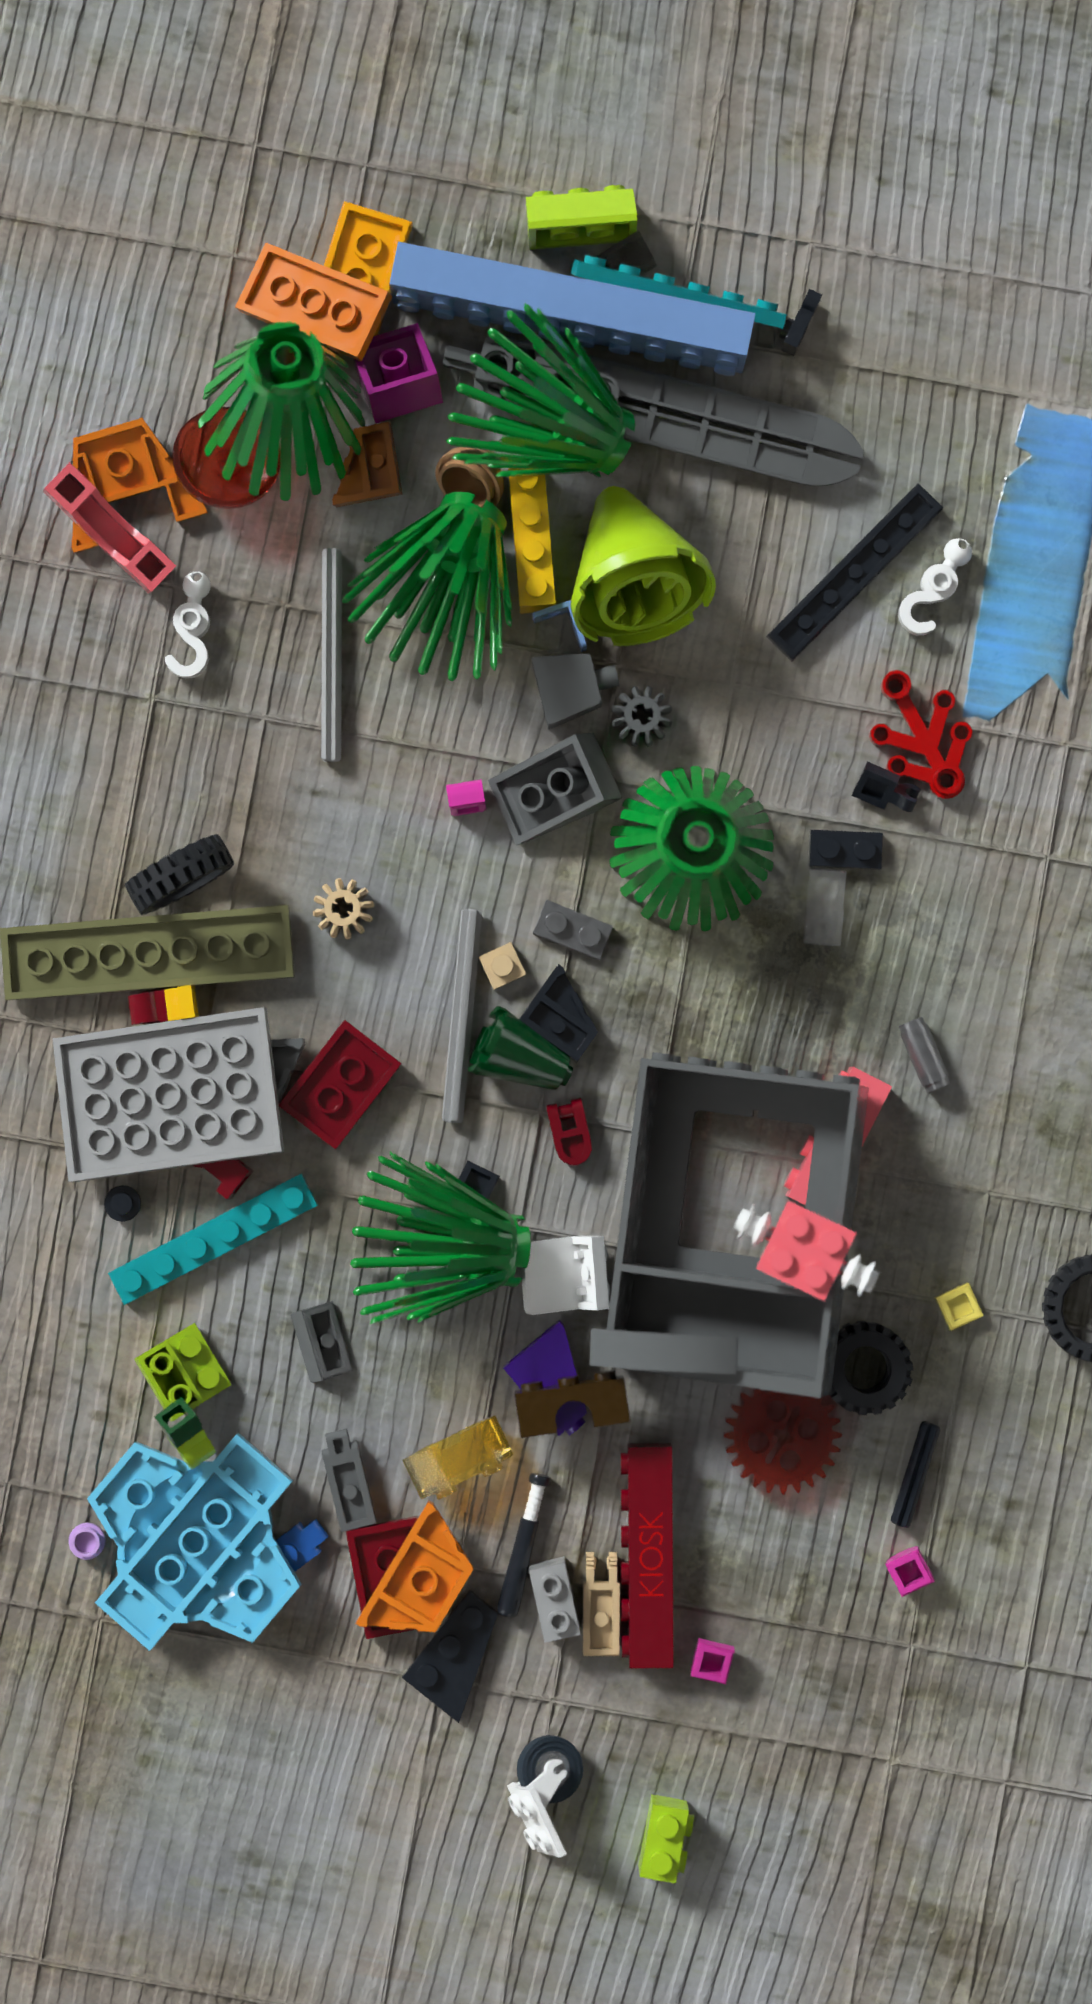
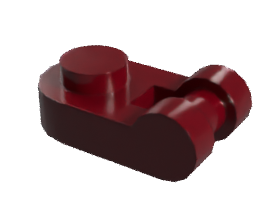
(574, 1144)

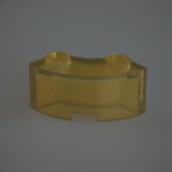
(458, 1457)

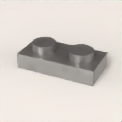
(572, 929)

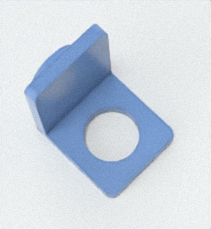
(557, 610)

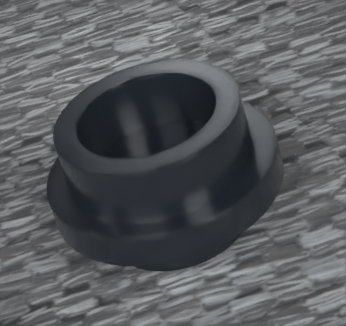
(122, 1203)

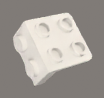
(566, 1275)

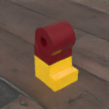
(163, 1005)

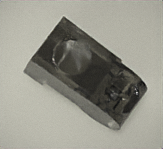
(631, 252)

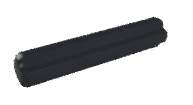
(915, 1474)

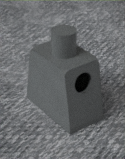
(570, 686)

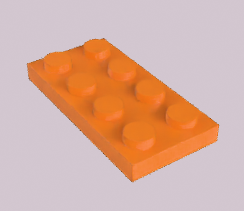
(319, 299)

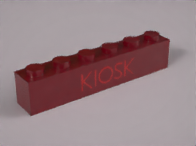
(649, 1555)

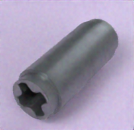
(924, 1054)

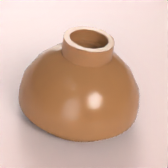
(472, 478)

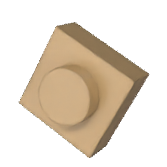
(502, 965)

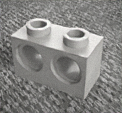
(554, 1599)

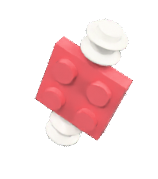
(806, 1250)

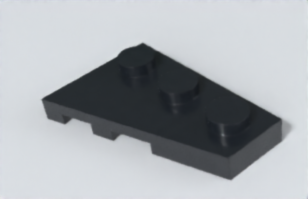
(453, 1656)

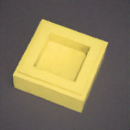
(959, 1306)

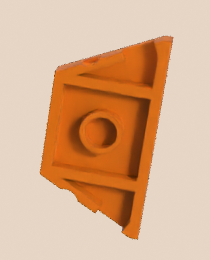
(420, 1578)

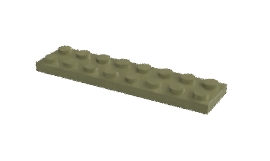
(147, 952)

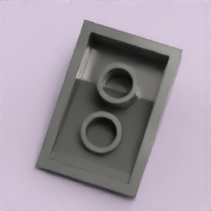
(555, 787)

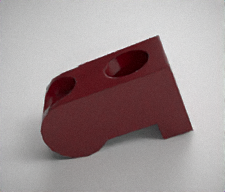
(231, 1174)

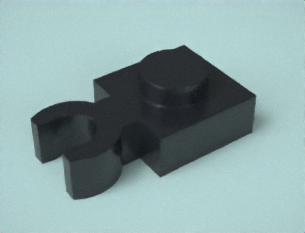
(795, 329)

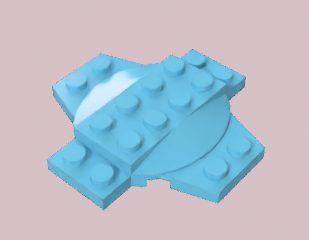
(194, 1542)

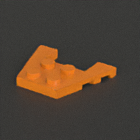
(125, 464)

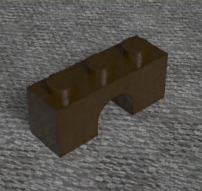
(602, 1395)

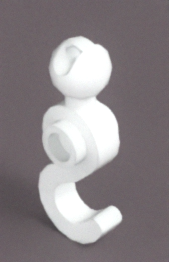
(936, 585)
(192, 623)

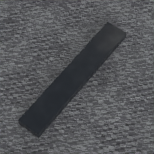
(854, 572)

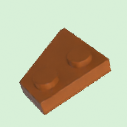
(373, 472)

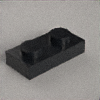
(845, 849)

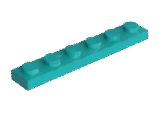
(629, 276)
(213, 1239)

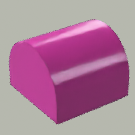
(466, 797)
(909, 1570)
(712, 1661)

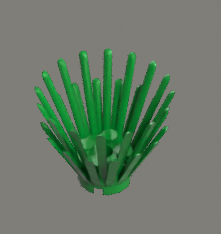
(284, 380)
(581, 424)
(461, 545)
(679, 865)
(482, 1247)

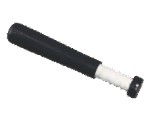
(521, 1554)

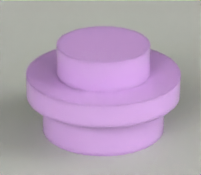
(87, 1541)

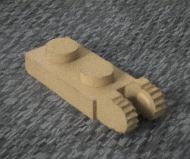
(601, 1610)

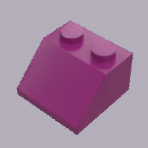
(398, 374)

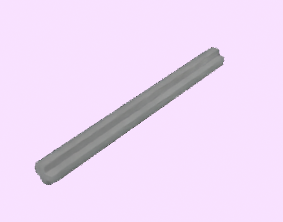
(331, 654)
(462, 1016)

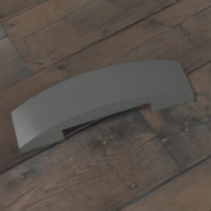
(664, 1351)

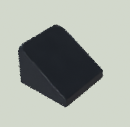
(479, 1179)

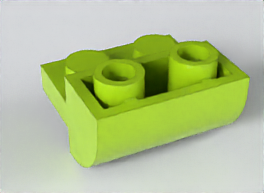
(183, 1369)

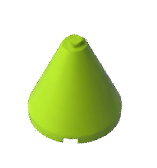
(636, 574)

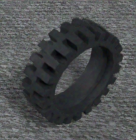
(179, 874)
(1053, 1307)

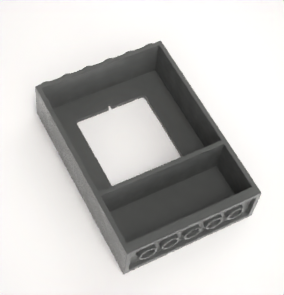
(666, 1288)

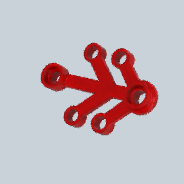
(924, 740)

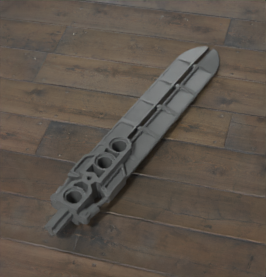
(702, 403)

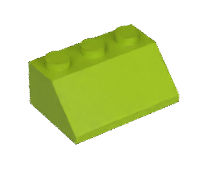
(580, 217)

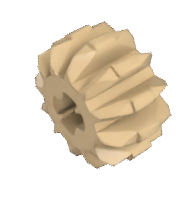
(351, 899)

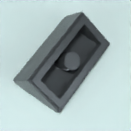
(321, 1342)

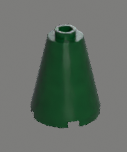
(518, 1054)

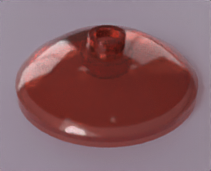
(203, 475)

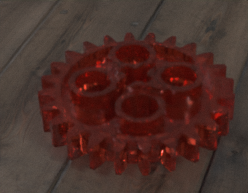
(812, 1450)

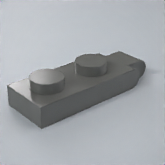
(348, 1482)

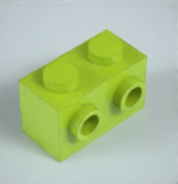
(663, 1839)

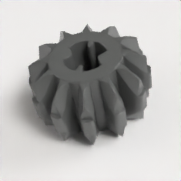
(648, 706)

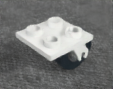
(547, 1773)

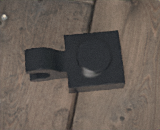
(881, 786)

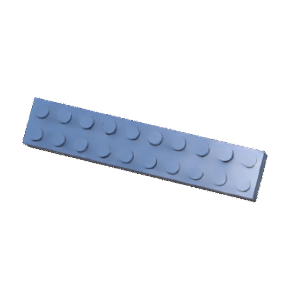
(590, 309)

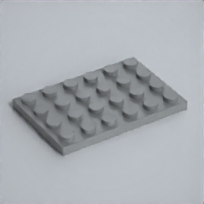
(168, 1095)

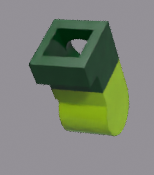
(187, 1434)

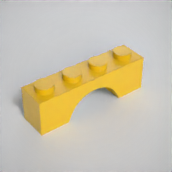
(532, 542)

